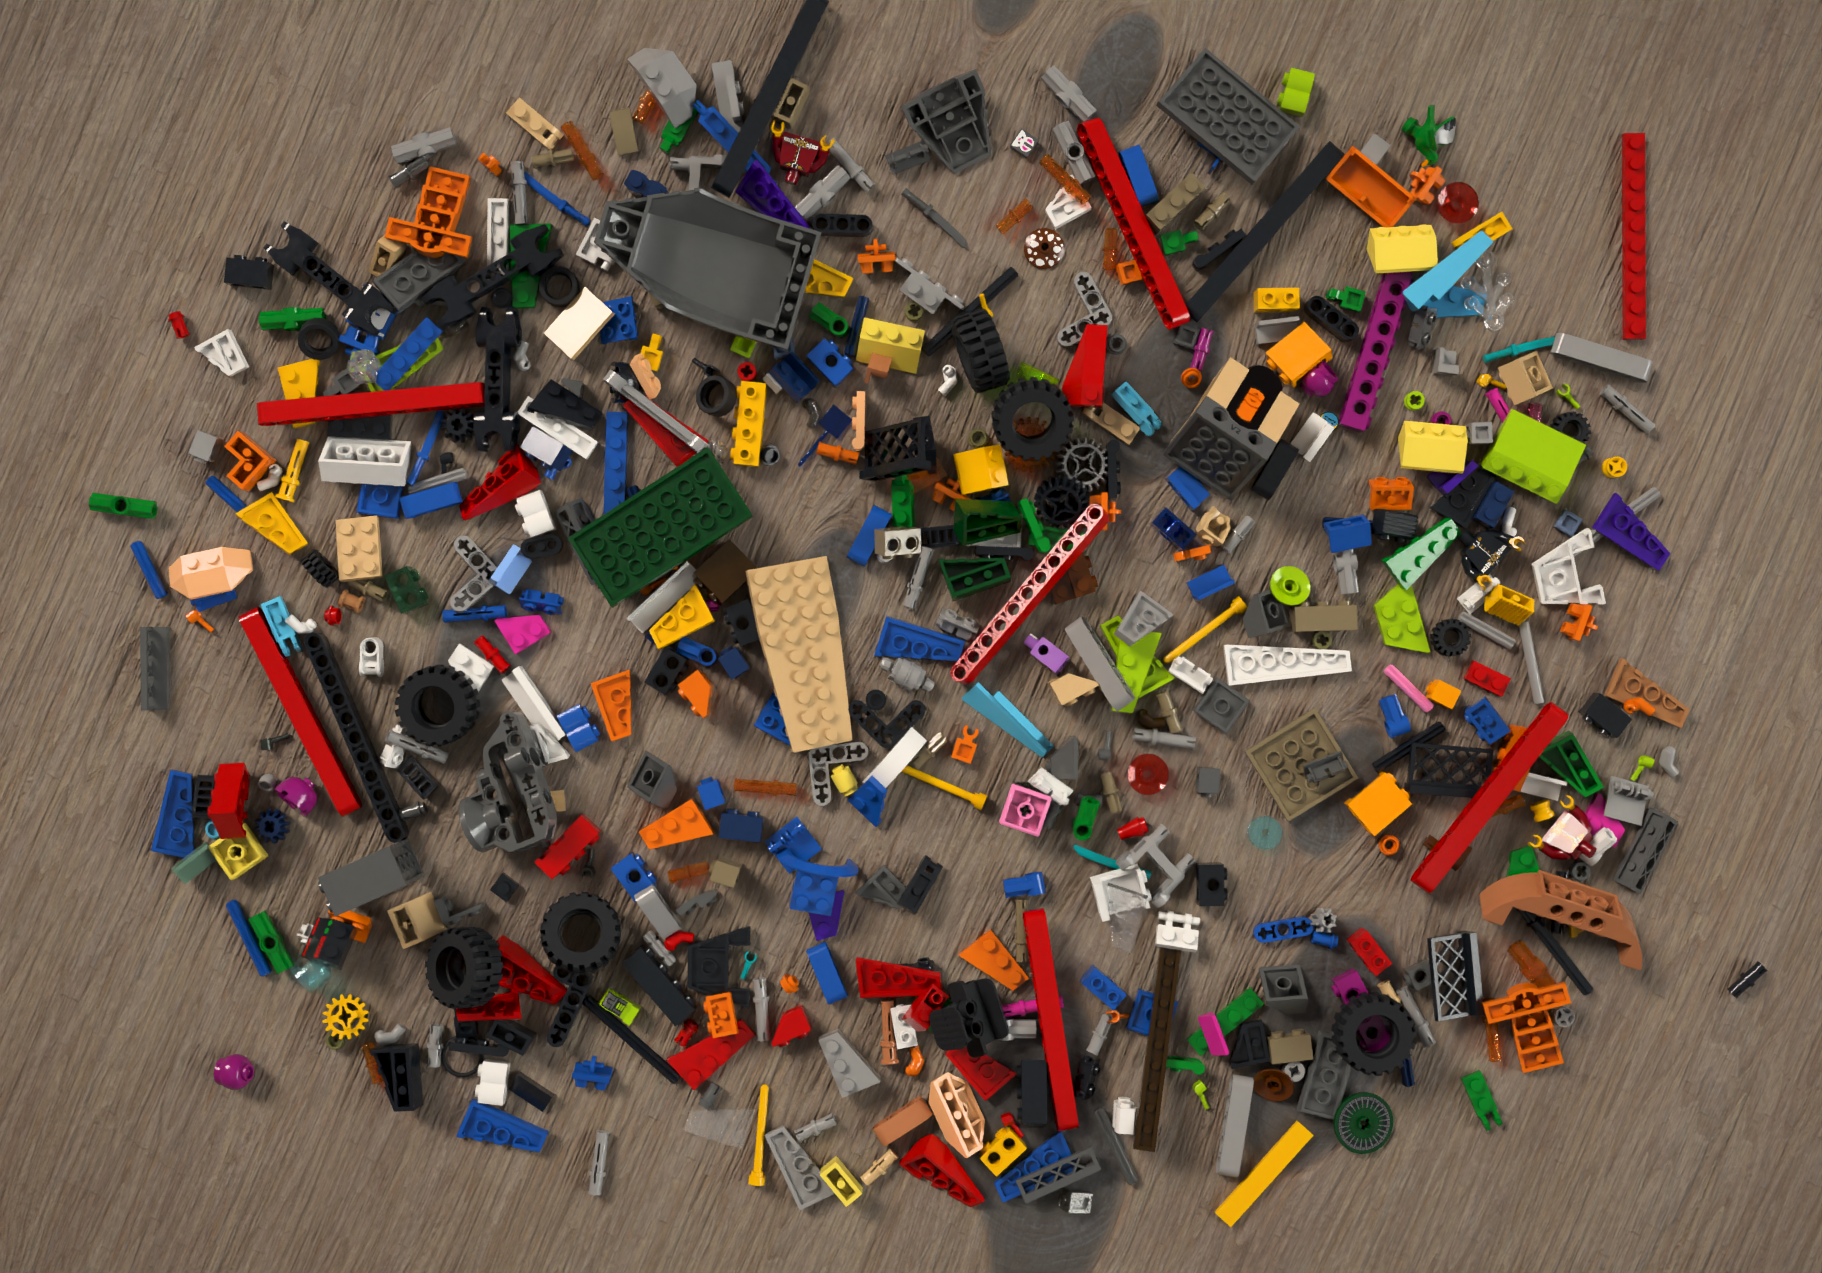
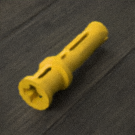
(301, 446)

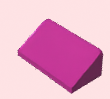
(1213, 1034)

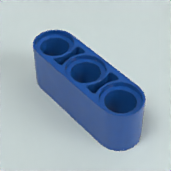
(1139, 175)
(431, 500)
(865, 540)
(827, 973)

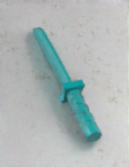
(1513, 350)
(1102, 859)

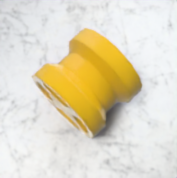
(1618, 465)
(1542, 810)

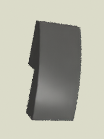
(702, 899)

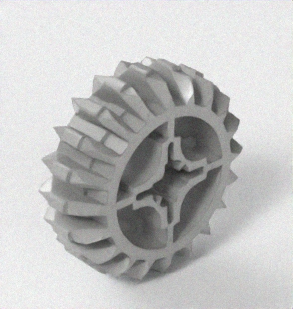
(1075, 459)

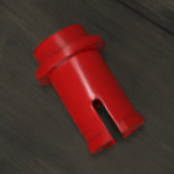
(178, 324)
(686, 1032)

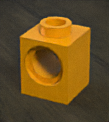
(1442, 693)

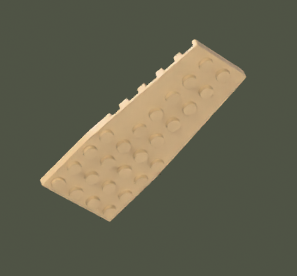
(803, 650)

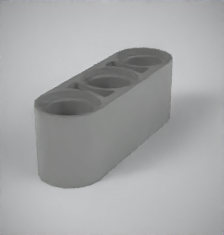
(657, 911)

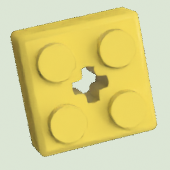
(233, 864)

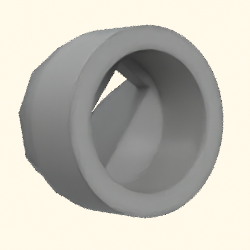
(267, 782)

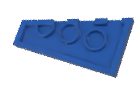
(913, 641)
(175, 823)
(497, 1126)
(1047, 1153)

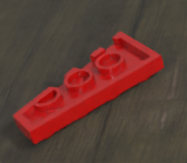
(670, 444)
(706, 1056)

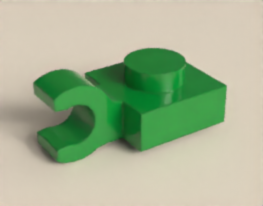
(1175, 242)
(1349, 298)

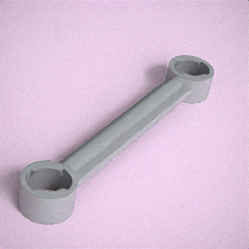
(621, 385)

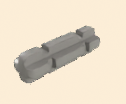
(659, 948)

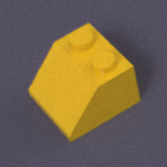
(981, 469)

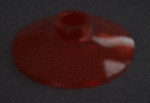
(1464, 195)
(1157, 779)

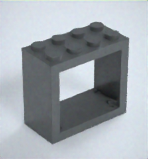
(370, 877)

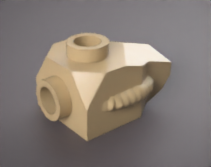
(1213, 528)

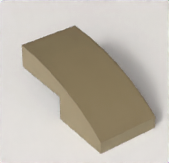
(623, 131)

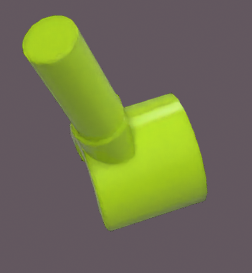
(1567, 396)
(1644, 761)
(1199, 1088)

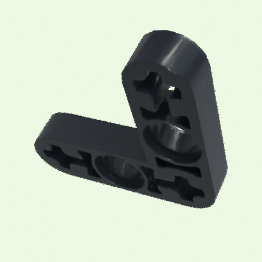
(891, 727)

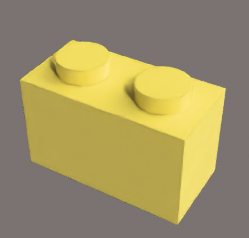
(841, 1181)

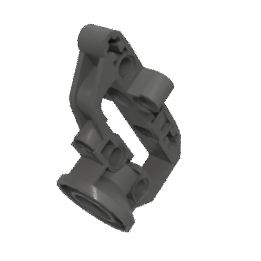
(488, 818)

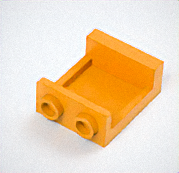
(1297, 354)
(1379, 803)

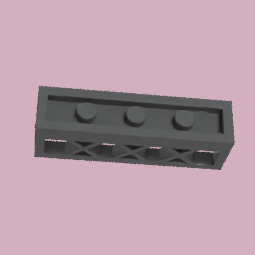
(578, 518)
(155, 668)
(1644, 850)
(1084, 1170)

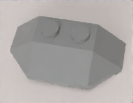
(666, 82)

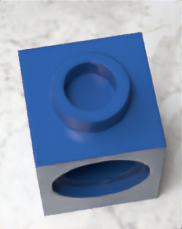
(711, 793)

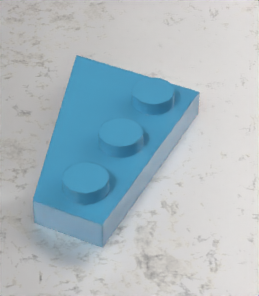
(1452, 303)

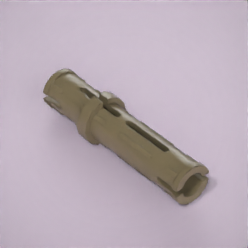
(1020, 940)

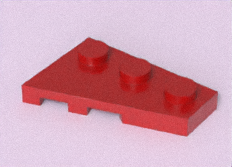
(498, 1008)

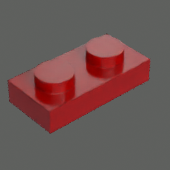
(1487, 678)

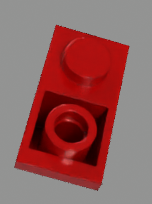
(920, 1009)
(791, 1025)

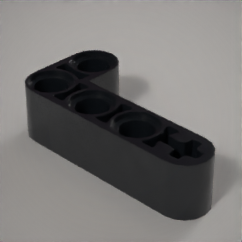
(568, 1006)

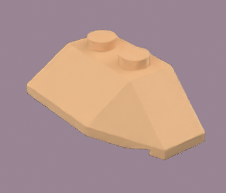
(210, 571)
(957, 1113)

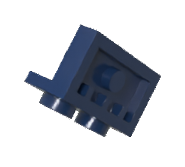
(794, 377)

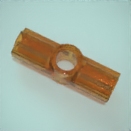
(1530, 965)

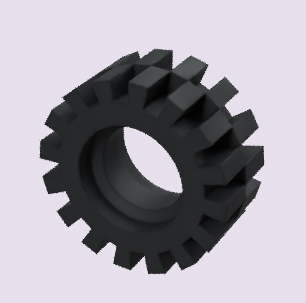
(1577, 420)
(320, 568)
(1459, 646)

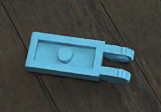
(1137, 408)
(276, 614)

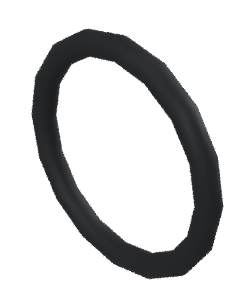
(443, 1059)

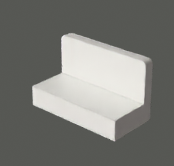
(1312, 436)
(1542, 786)

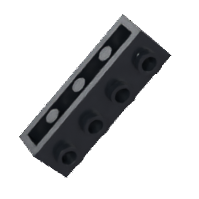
(659, 985)

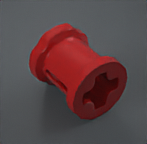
(743, 367)

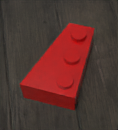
(228, 800)
(568, 847)

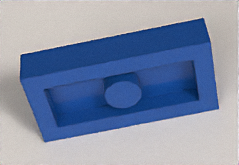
(1187, 487)
(1348, 533)
(1209, 583)

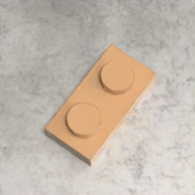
(645, 376)

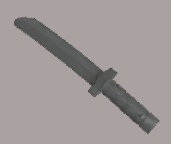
(928, 211)

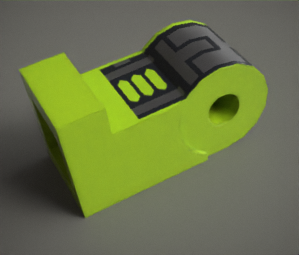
(620, 1006)

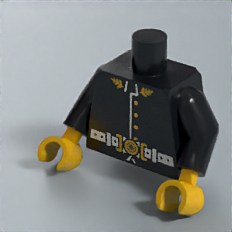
(1485, 552)

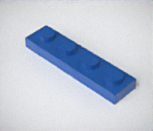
(407, 354)

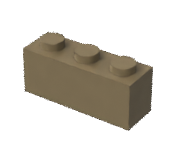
(1174, 202)
(1324, 617)

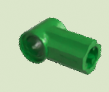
(828, 319)
(1085, 817)

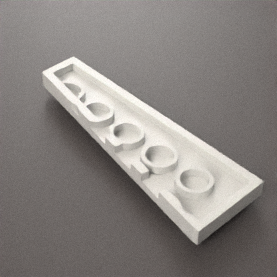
(1263, 663)

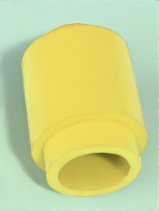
(844, 780)

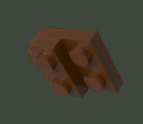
(1075, 582)

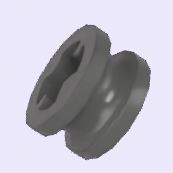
(1586, 869)

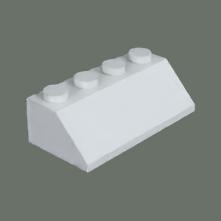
(365, 461)

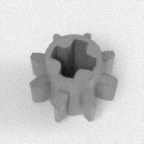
(1323, 920)

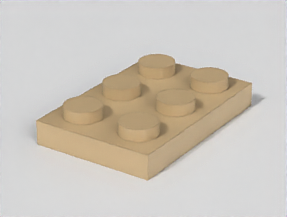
(359, 548)

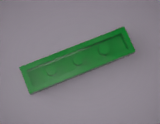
(1229, 1018)

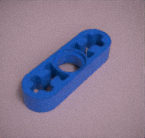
(1296, 922)

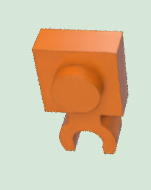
(491, 164)
(1128, 272)
(1198, 553)
(965, 748)

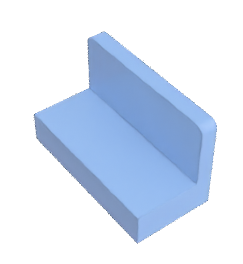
(510, 570)

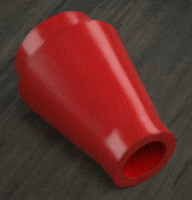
(1134, 828)

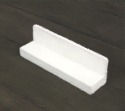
(663, 598)
(532, 702)

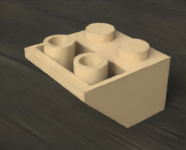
(1069, 687)
(416, 920)

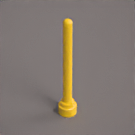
(1237, 606)
(976, 799)
(756, 1177)

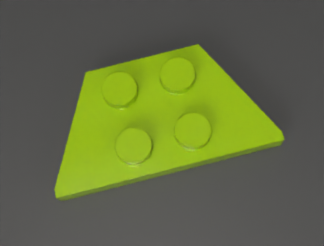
(1401, 620)

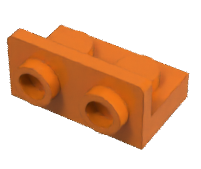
(1391, 493)
(362, 923)
(721, 1015)

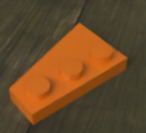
(614, 702)
(995, 960)

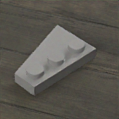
(1141, 619)

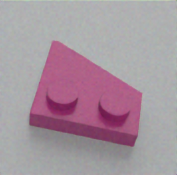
(522, 631)
(1597, 821)

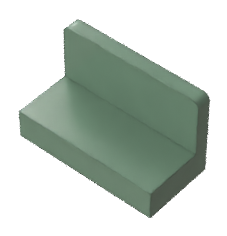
(194, 863)

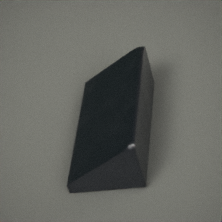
(531, 1091)

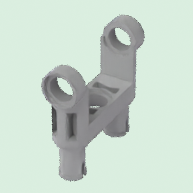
(694, 166)
(1149, 846)

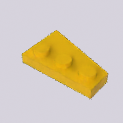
(827, 281)
(300, 381)
(273, 523)
(683, 619)

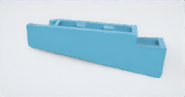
(1446, 273)
(1008, 717)

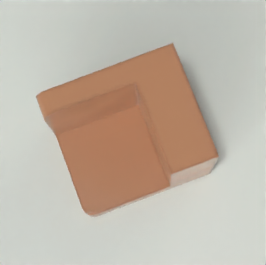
(878, 366)

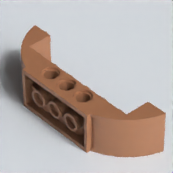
(1567, 904)

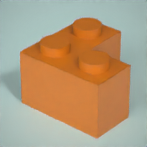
(253, 461)

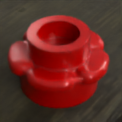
(333, 616)

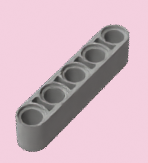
(1601, 357)
(1099, 663)
(1234, 1125)

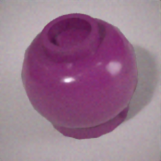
(1319, 380)
(233, 1071)

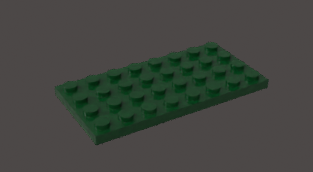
(660, 527)

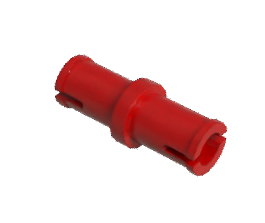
(492, 654)

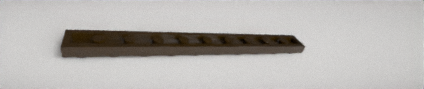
(1157, 1049)

